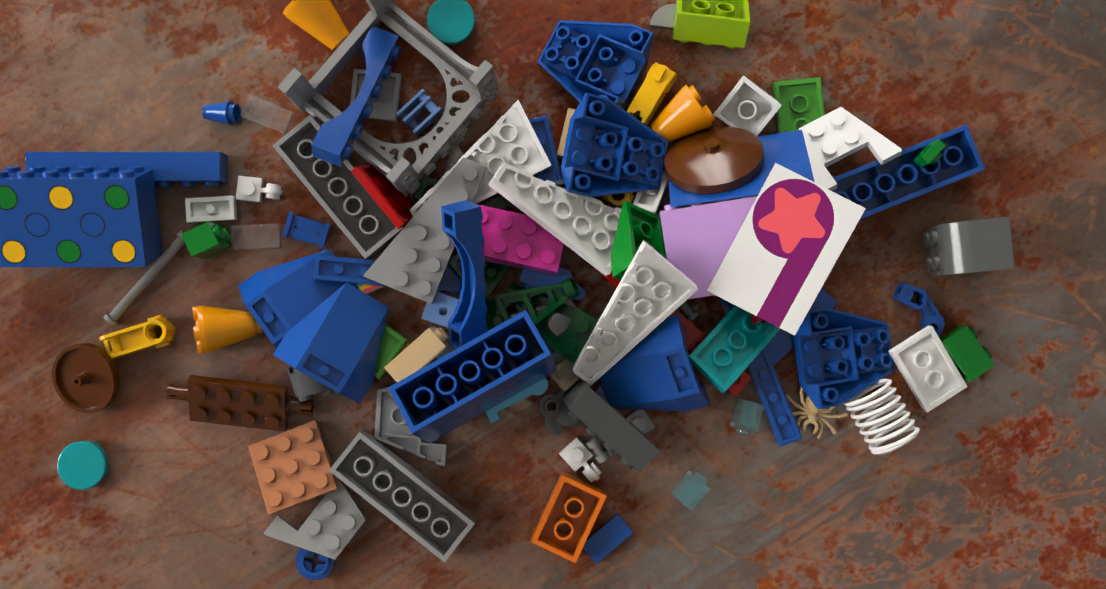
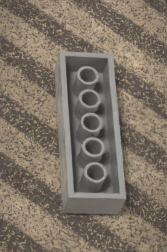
(337, 191)
(403, 494)

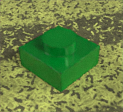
(930, 153)

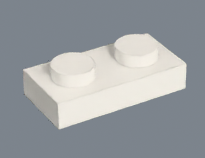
(651, 199)
(211, 209)

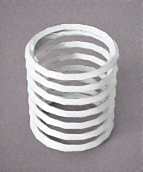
(862, 404)

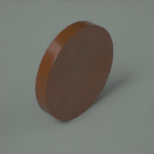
(85, 377)

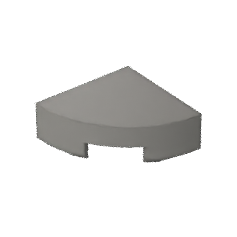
(664, 17)

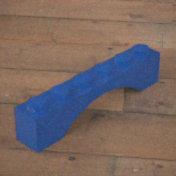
(336, 136)
(464, 227)

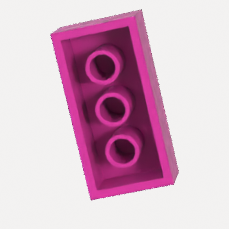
(519, 242)

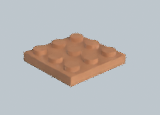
(293, 467)

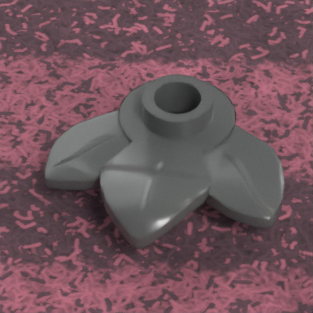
(558, 417)

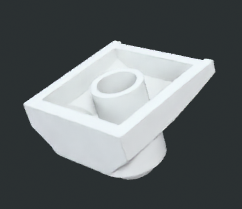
(747, 107)

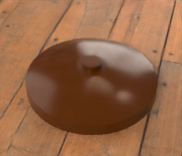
(714, 160)

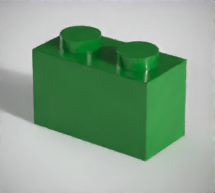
(207, 240)
(966, 352)

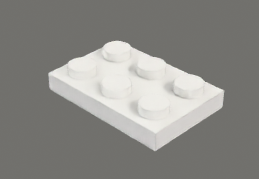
(927, 368)

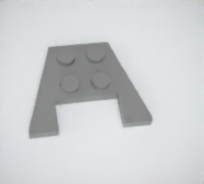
(393, 430)
(328, 526)

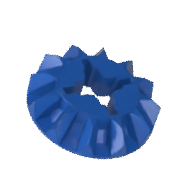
(306, 567)

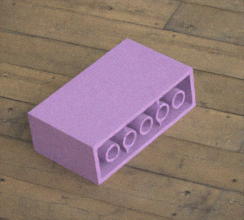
(701, 236)

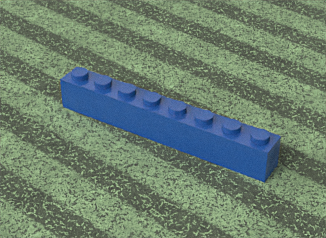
(167, 167)

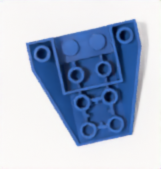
(597, 58)
(610, 151)
(286, 295)
(338, 342)
(840, 355)
(656, 374)

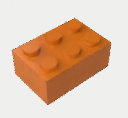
(568, 517)

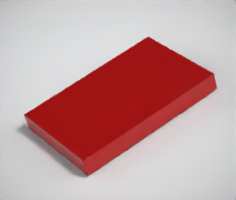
(384, 193)

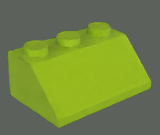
(712, 22)

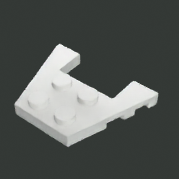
(839, 136)

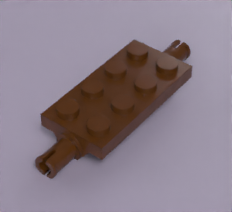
(239, 402)

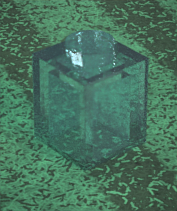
(746, 416)
(690, 489)

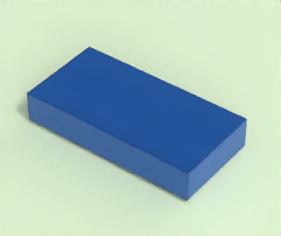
(607, 538)

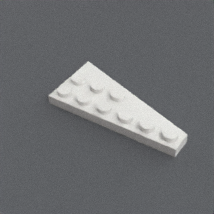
(507, 142)
(574, 219)
(640, 303)

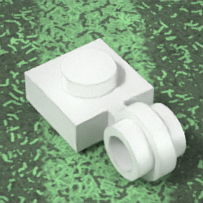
(252, 189)
(577, 455)

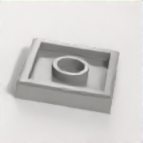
(388, 102)

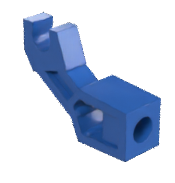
(929, 312)

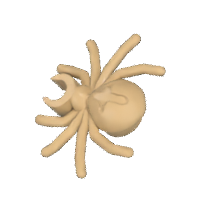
(811, 414)

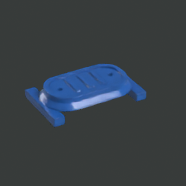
(306, 230)

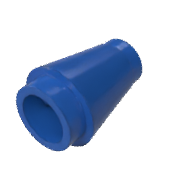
(222, 112)

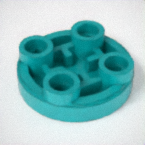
(451, 21)
(83, 465)

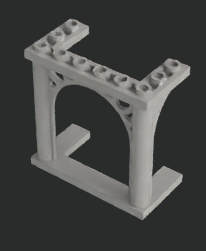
(477, 82)

